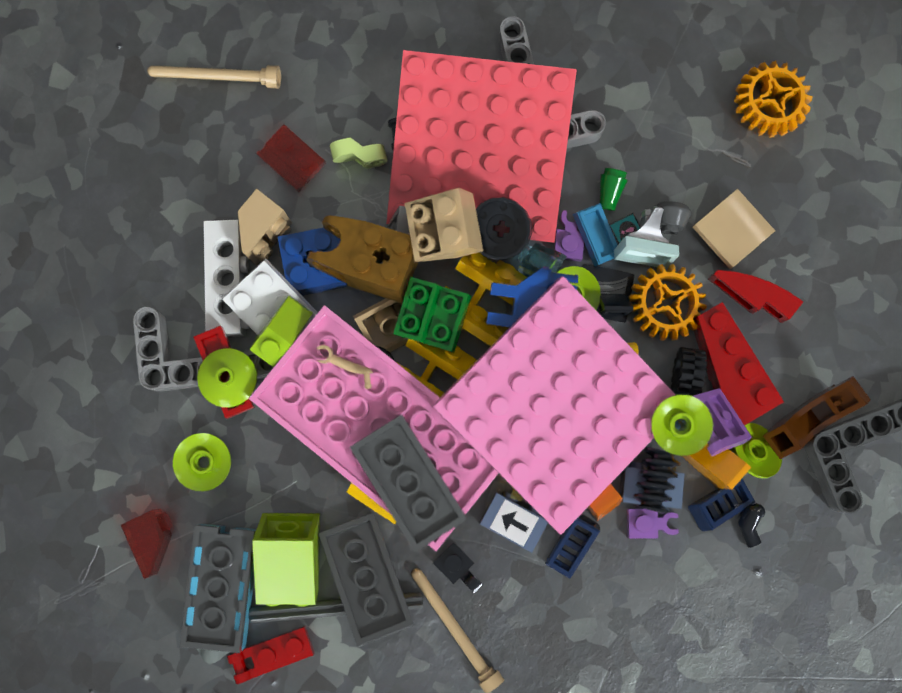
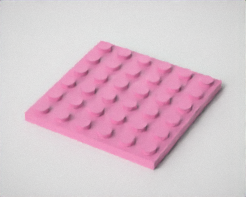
(557, 404)

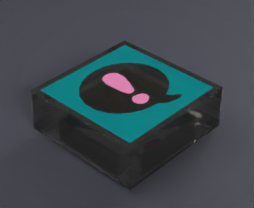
(624, 226)

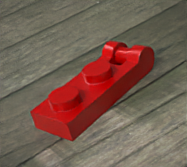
(272, 654)

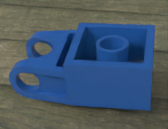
(294, 253)

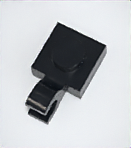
(456, 565)

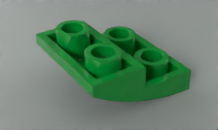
(432, 314)

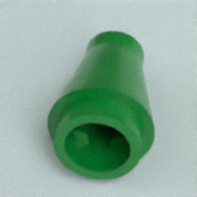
(611, 187)

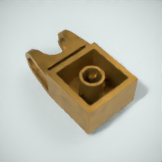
(359, 255)

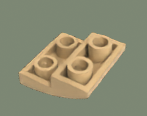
(733, 229)

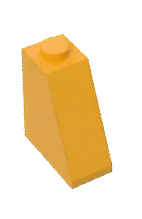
(721, 470)

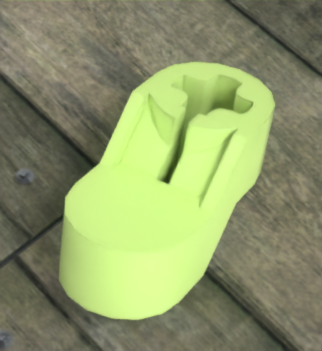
(349, 150)

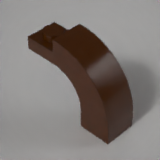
(814, 415)

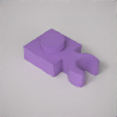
(569, 240)
(646, 523)

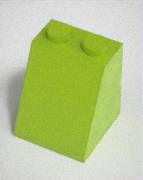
(287, 559)

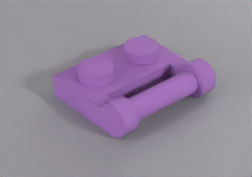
(726, 423)

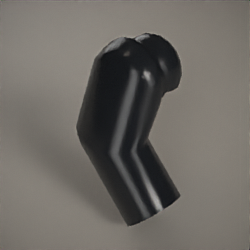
(749, 521)

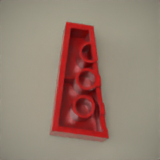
(734, 365)

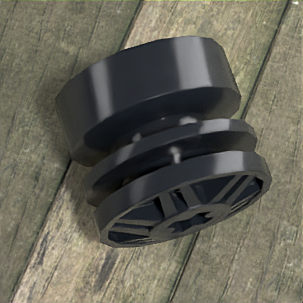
(515, 216)

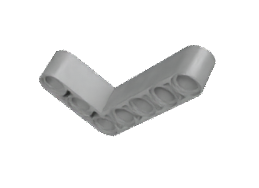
(520, 47)
(161, 361)

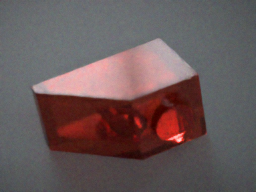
(148, 540)

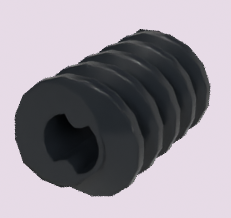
(656, 480)

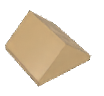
(379, 322)

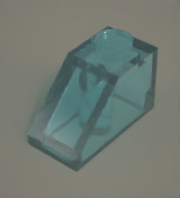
(538, 257)

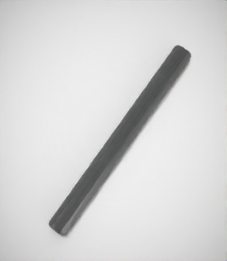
(322, 608)

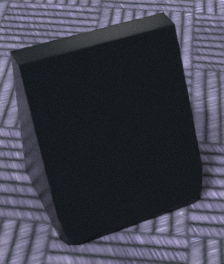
(615, 304)

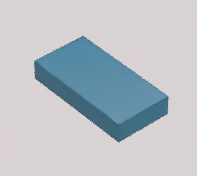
(596, 234)

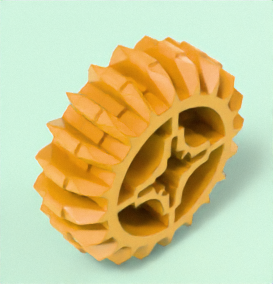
(770, 78)
(661, 290)

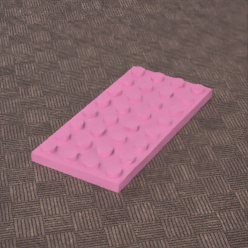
(334, 411)

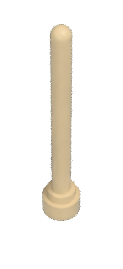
(267, 76)
(488, 677)

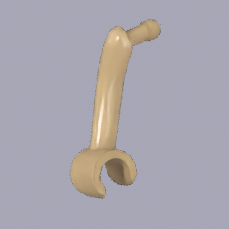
(347, 365)

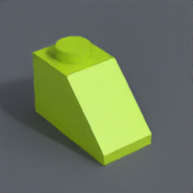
(281, 331)

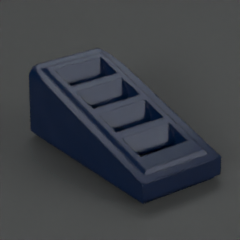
(706, 514)
(588, 539)

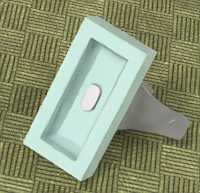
(647, 244)

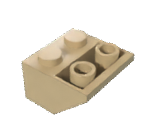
(260, 226)
(444, 226)

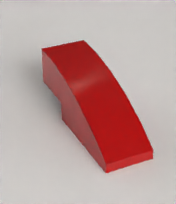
(757, 293)

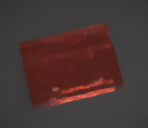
(291, 158)

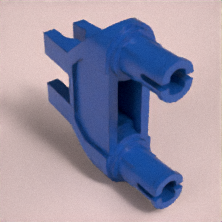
(524, 294)

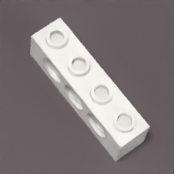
(217, 236)

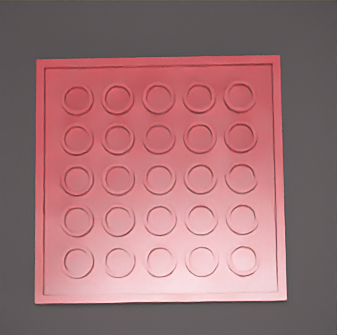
(484, 131)

